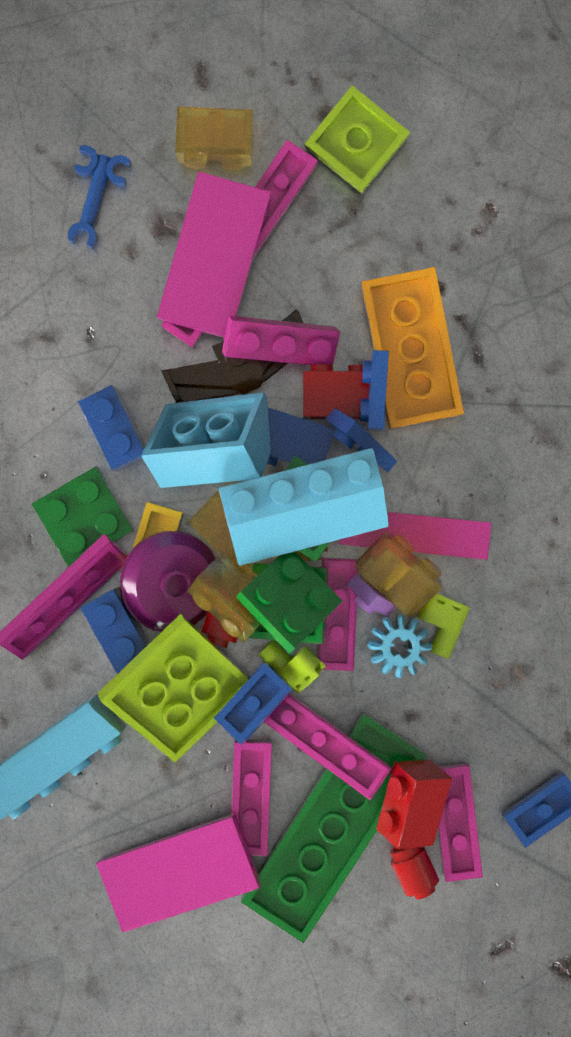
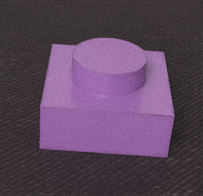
(369, 597)

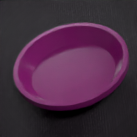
(158, 578)

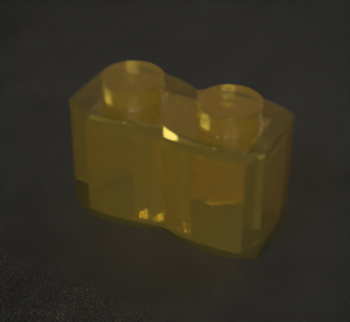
(399, 573)

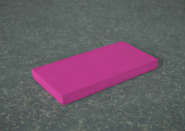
(213, 254)
(178, 873)

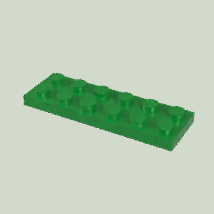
(325, 839)

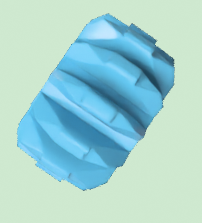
(404, 633)

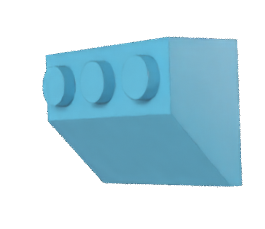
(210, 441)

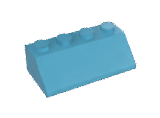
(305, 506)
(56, 752)

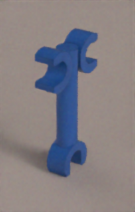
(101, 168)

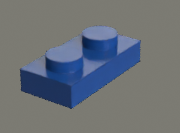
(375, 373)
(353, 434)
(253, 703)
(541, 810)

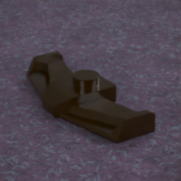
(222, 377)

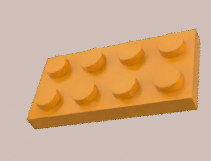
(411, 324)

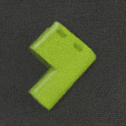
(449, 618)
(296, 670)

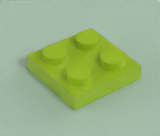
(357, 139)

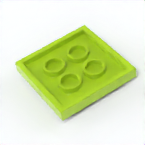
(174, 688)

